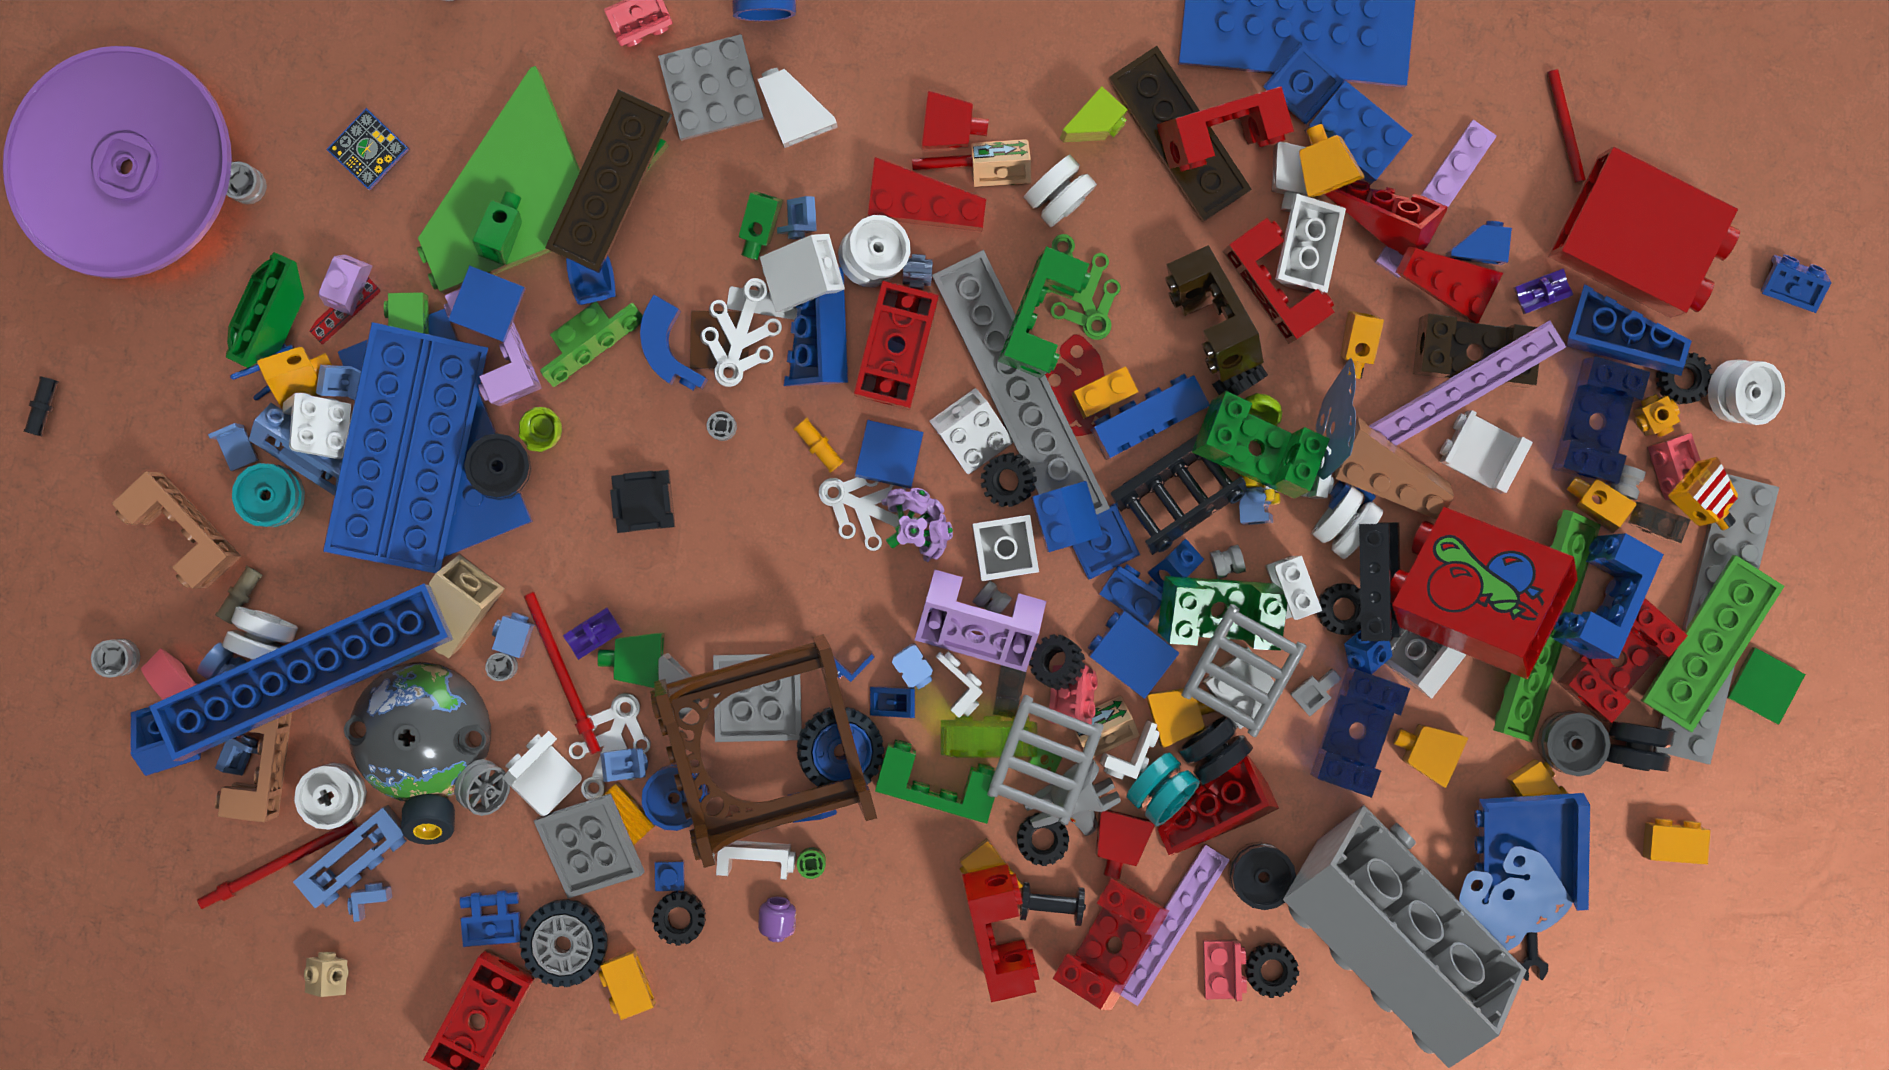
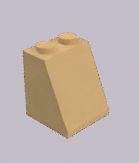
(463, 598)

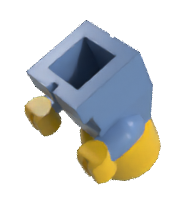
(1255, 503)

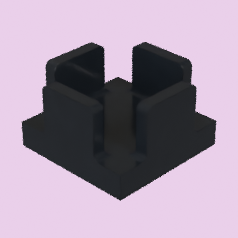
(642, 501)

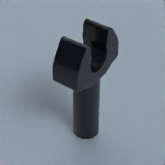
(1532, 957)

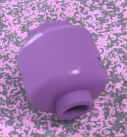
(777, 919)

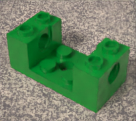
(1051, 272)
(1286, 459)
(1189, 601)
(894, 782)

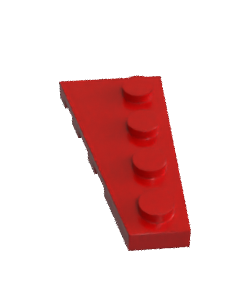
(1450, 281)

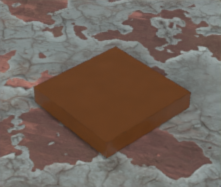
(700, 354)

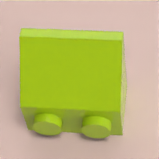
(1096, 119)

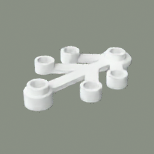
(738, 336)
(863, 506)
(612, 739)

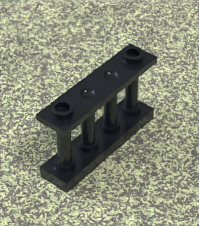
(1153, 481)
(1377, 567)

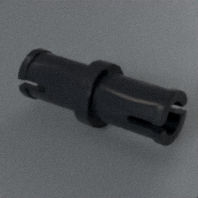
(41, 406)

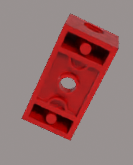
(1262, 117)
(1292, 321)
(890, 375)
(1602, 685)
(1008, 966)
(1094, 969)
(494, 991)

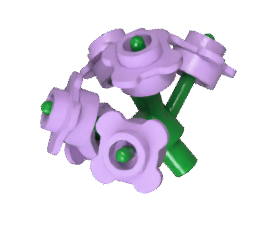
(931, 541)

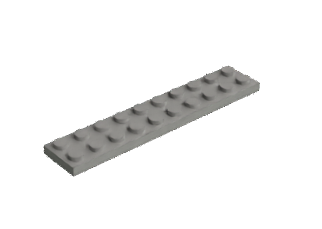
(1021, 399)
(1746, 540)

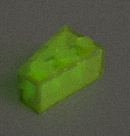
(982, 738)

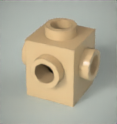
(325, 975)

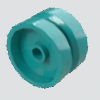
(250, 495)
(1162, 789)

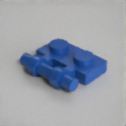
(490, 928)

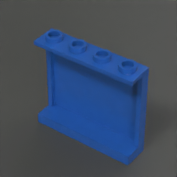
(1543, 823)

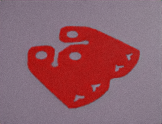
(1091, 370)

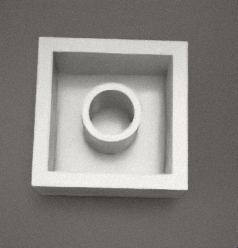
(1005, 548)

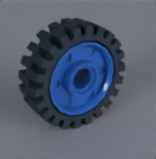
(822, 736)

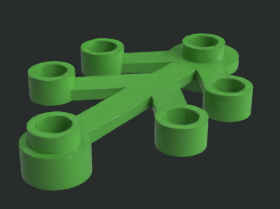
(1086, 295)

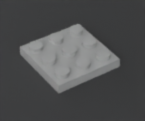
(711, 87)
(758, 712)
(589, 846)

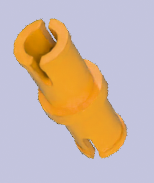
(818, 445)

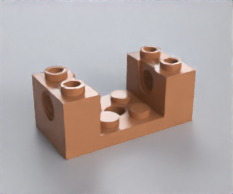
(157, 494)
(262, 800)

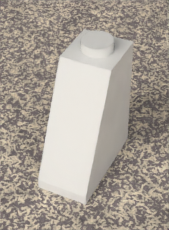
(794, 108)

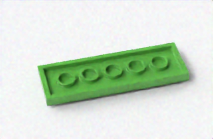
(1713, 643)

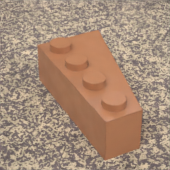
(1392, 473)

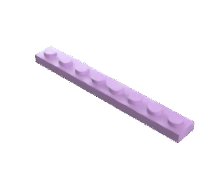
(1470, 384)

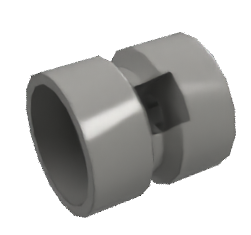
(246, 183)
(115, 658)

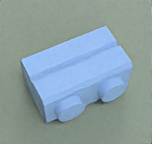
(914, 668)

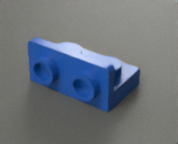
(1796, 283)
(1133, 594)

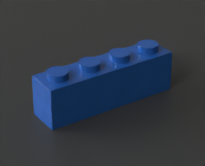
(819, 342)

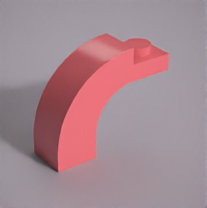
(166, 674)

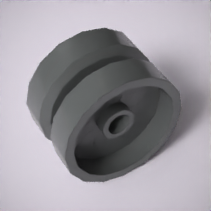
(1591, 743)

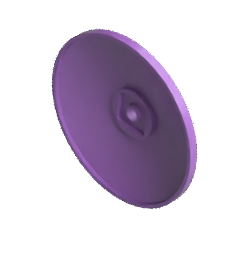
(69, 154)

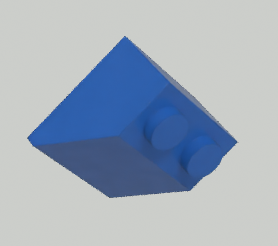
(1066, 516)
(148, 745)

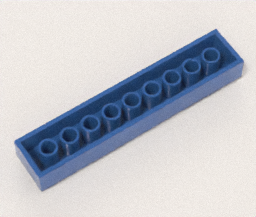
(301, 673)

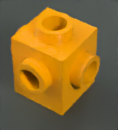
(1647, 417)

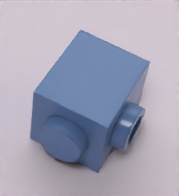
(512, 634)

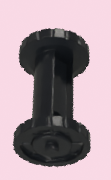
(1052, 903)

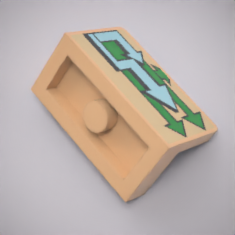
(1001, 162)
(1117, 728)

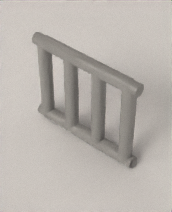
(1206, 666)
(1082, 758)

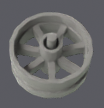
(481, 787)

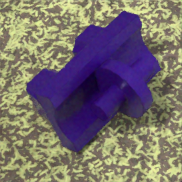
(1543, 291)
(592, 633)

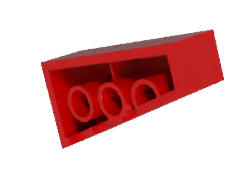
(922, 200)

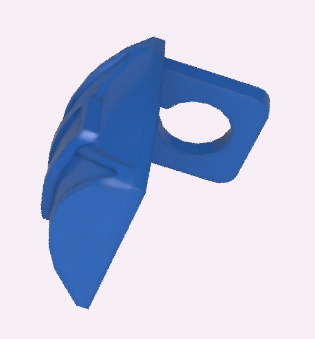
(589, 285)

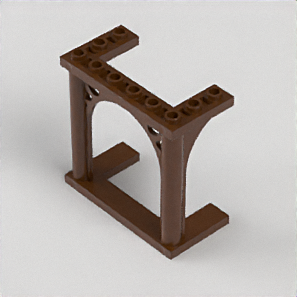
(718, 831)

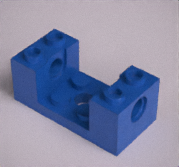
(1606, 631)

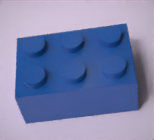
(1364, 127)

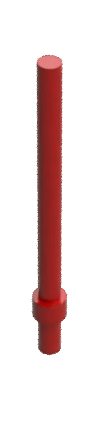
(584, 724)
(227, 889)

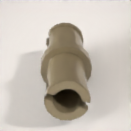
(239, 593)

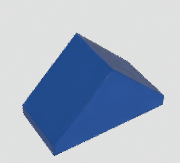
(892, 701)

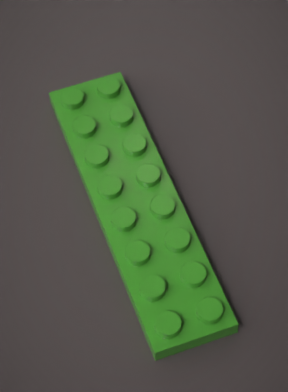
(1524, 697)

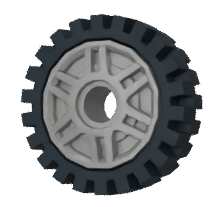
(558, 965)

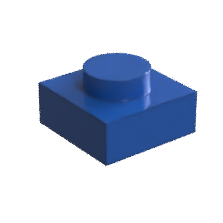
(669, 876)

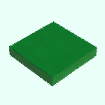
(1765, 686)

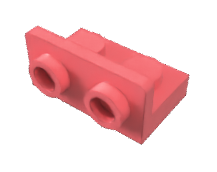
(1673, 461)
(1077, 699)
(1223, 969)

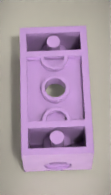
(511, 380)
(1004, 638)

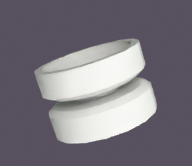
(1060, 191)
(874, 251)
(1746, 392)
(1345, 522)
(260, 633)
(313, 799)

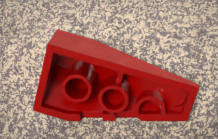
(1391, 217)
(1219, 807)

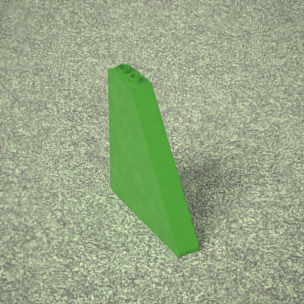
(519, 155)

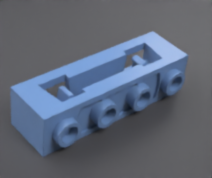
(277, 424)
(315, 887)

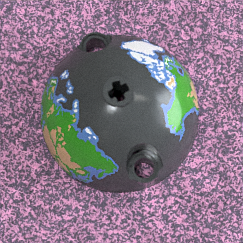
(436, 709)

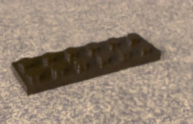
(1156, 96)
(608, 181)

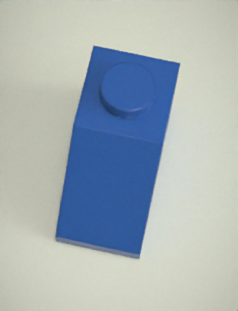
(1484, 245)

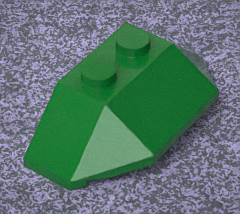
(265, 311)

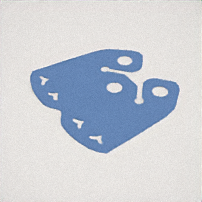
(1341, 412)
(1531, 898)

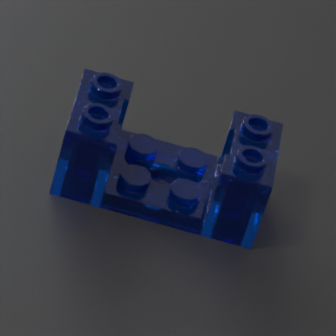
(1609, 391)
(1353, 761)

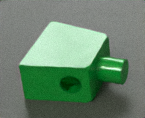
(765, 211)
(496, 239)
(635, 658)

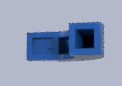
(654, 336)

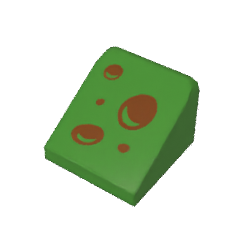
(1046, 760)

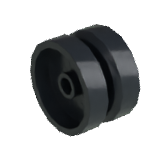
(485, 454)
(1639, 746)
(1215, 749)
(1247, 866)

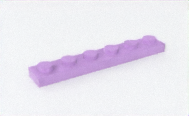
(1448, 179)
(1182, 909)

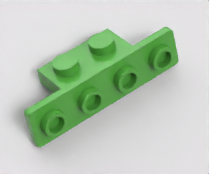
(587, 337)

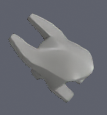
(1086, 805)

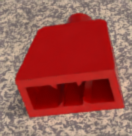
(950, 123)
(1121, 840)

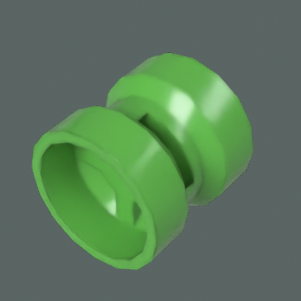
(811, 858)

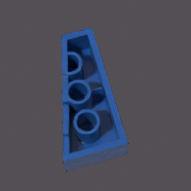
(1625, 335)
(1149, 417)

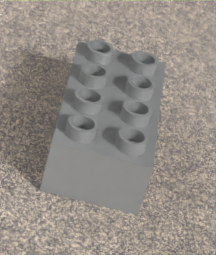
(1405, 938)

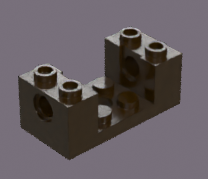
(1200, 281)
(1444, 345)

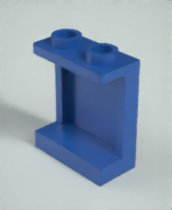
(1132, 653)

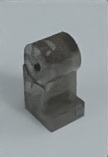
(1659, 522)
(1008, 691)

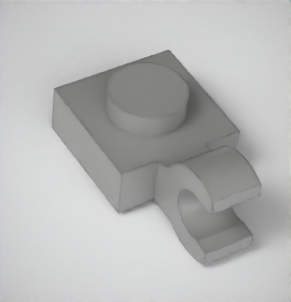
(1312, 693)

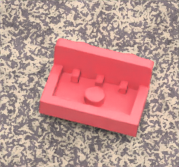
(637, 19)

